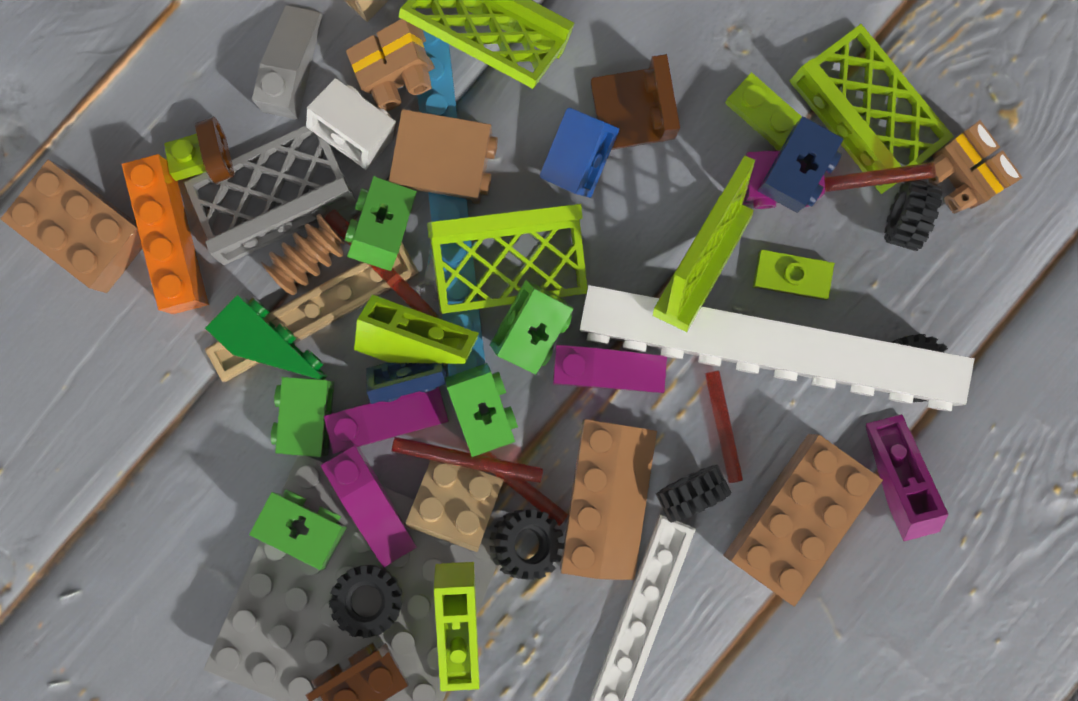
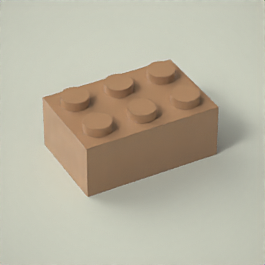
(75, 227)

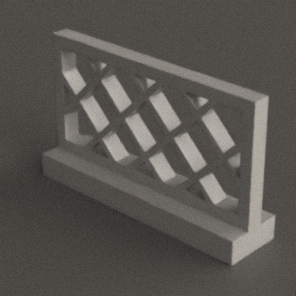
(277, 221)

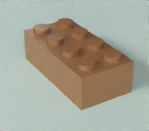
(803, 518)

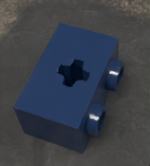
(817, 149)

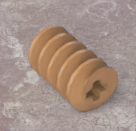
(304, 256)

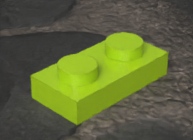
(763, 110)

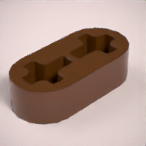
(214, 149)

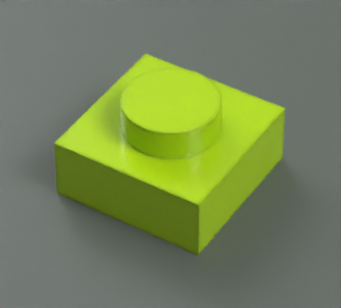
(184, 157)

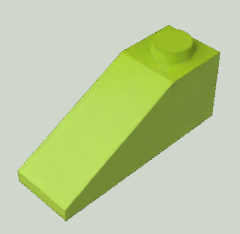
(409, 336)
(456, 626)

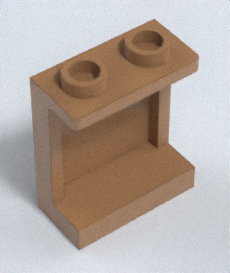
(443, 155)

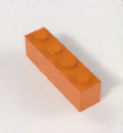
(165, 235)

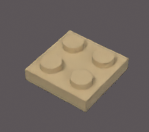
(454, 504)

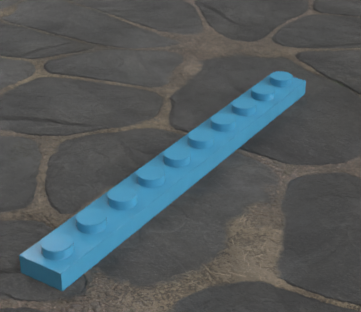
(441, 101)

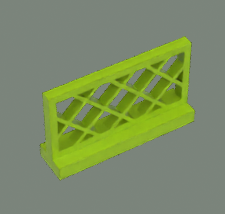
(522, 19)
(846, 121)
(502, 225)
(707, 253)

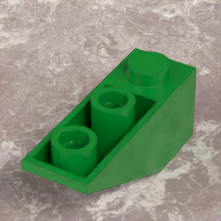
(251, 335)

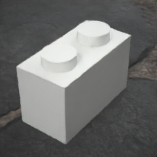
(350, 123)

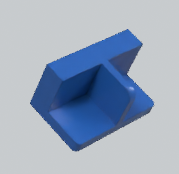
(579, 153)

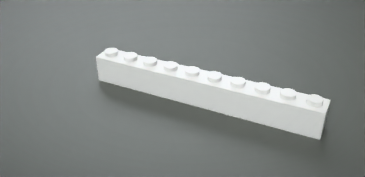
(782, 347)

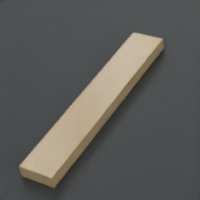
(319, 308)

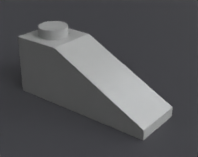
(287, 63)

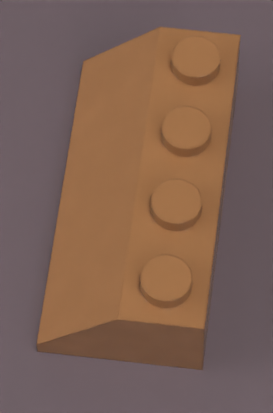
(608, 501)

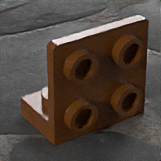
(638, 104)
(369, 677)

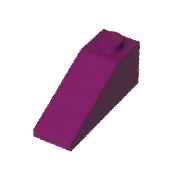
(609, 369)
(385, 420)
(906, 479)
(368, 505)

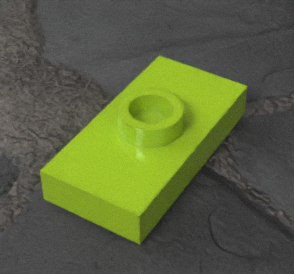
(793, 275)

